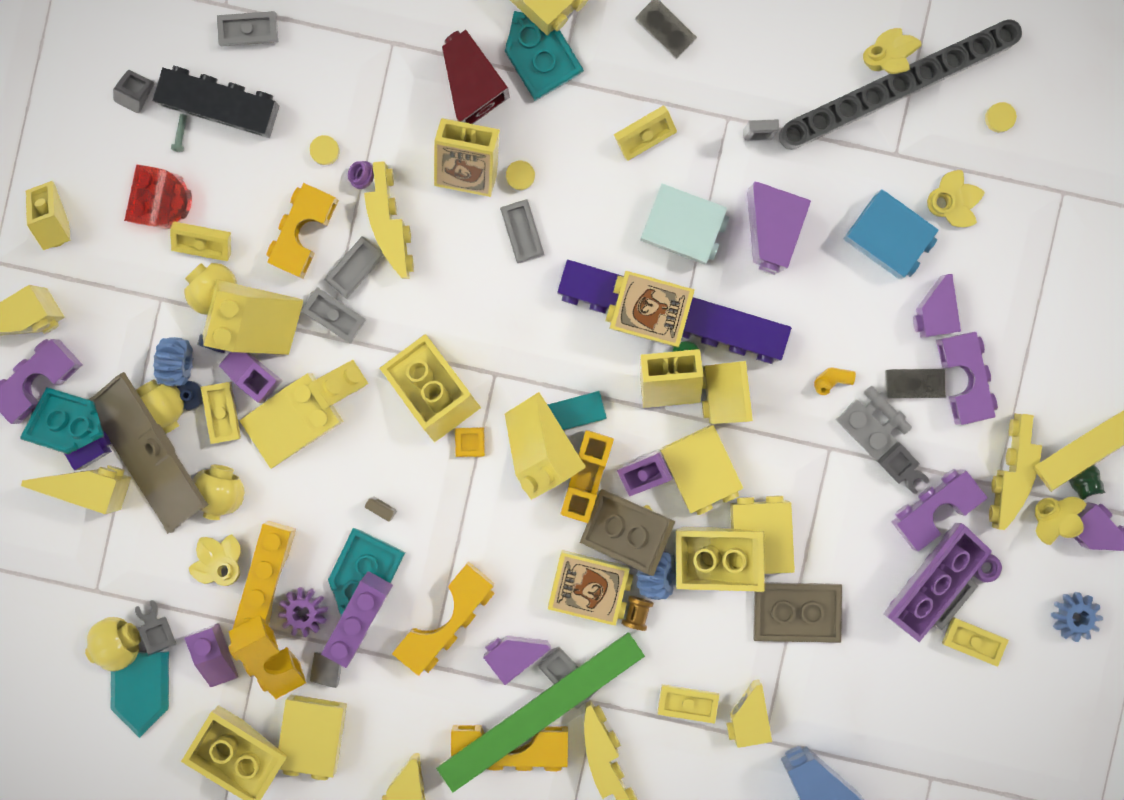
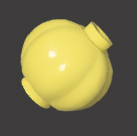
(202, 284)
(163, 404)
(220, 490)
(112, 643)

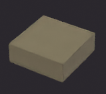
(380, 508)

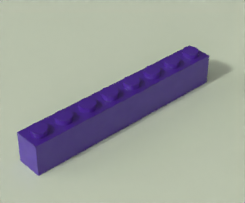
(705, 319)

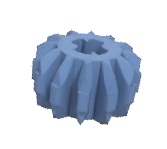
(173, 361)
(663, 581)
(1082, 606)

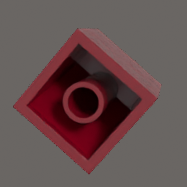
(472, 78)

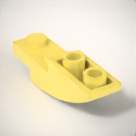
(389, 232)
(1015, 485)
(600, 751)

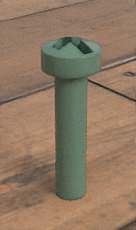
(177, 146)

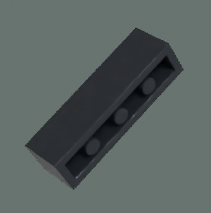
(216, 102)

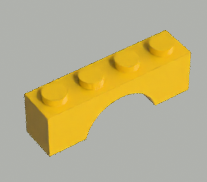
(264, 573)
(421, 646)
(544, 750)

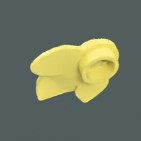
(891, 52)
(958, 199)
(1059, 518)
(213, 558)

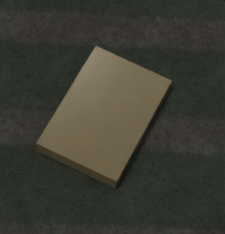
(627, 532)
(798, 612)

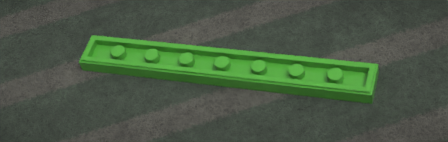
(540, 712)

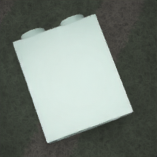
(685, 224)

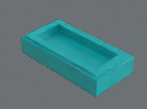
(579, 410)

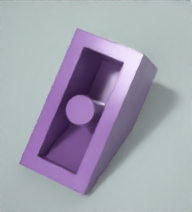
(938, 310)
(644, 473)
(211, 655)
(513, 655)

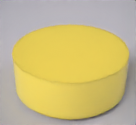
(1000, 117)
(324, 150)
(520, 175)

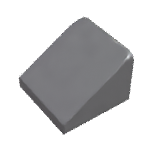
(132, 91)
(325, 671)

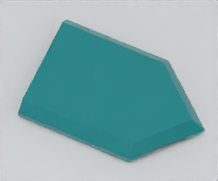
(540, 59)
(63, 422)
(359, 555)
(141, 691)

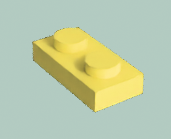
(645, 133)
(200, 241)
(337, 384)
(220, 412)
(975, 641)
(688, 703)

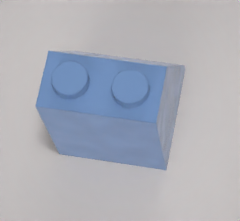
(815, 778)

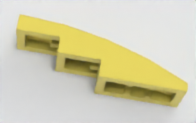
(1082, 453)

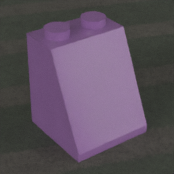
(774, 225)

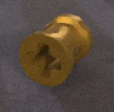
(637, 613)

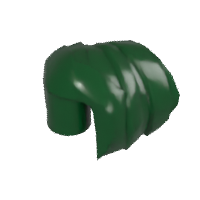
(1088, 483)

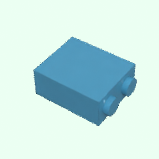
(892, 235)

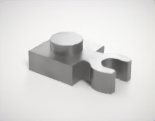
(900, 465)
(156, 632)

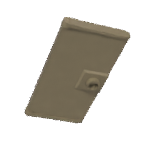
(147, 453)

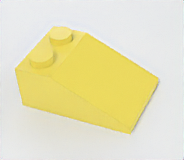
(29, 312)
(250, 320)
(430, 388)
(726, 393)
(289, 422)
(540, 447)
(96, 489)
(720, 559)
(234, 755)

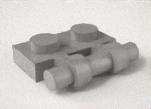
(867, 429)

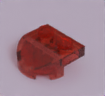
(157, 198)

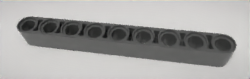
(912, 78)

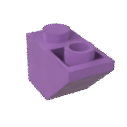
(250, 375)
(1099, 529)

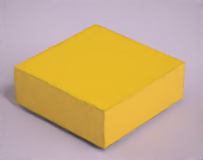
(470, 442)

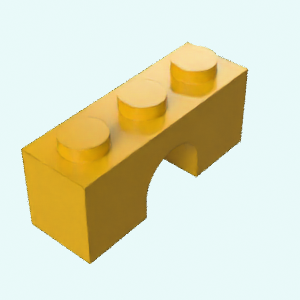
(308, 206)
(585, 484)
(258, 651)

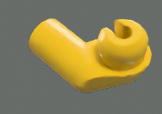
(831, 377)

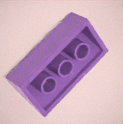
(937, 581)

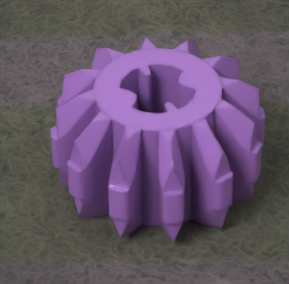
(302, 622)

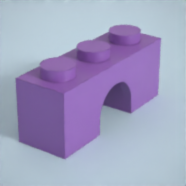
(51, 360)
(975, 401)
(916, 521)
(357, 619)

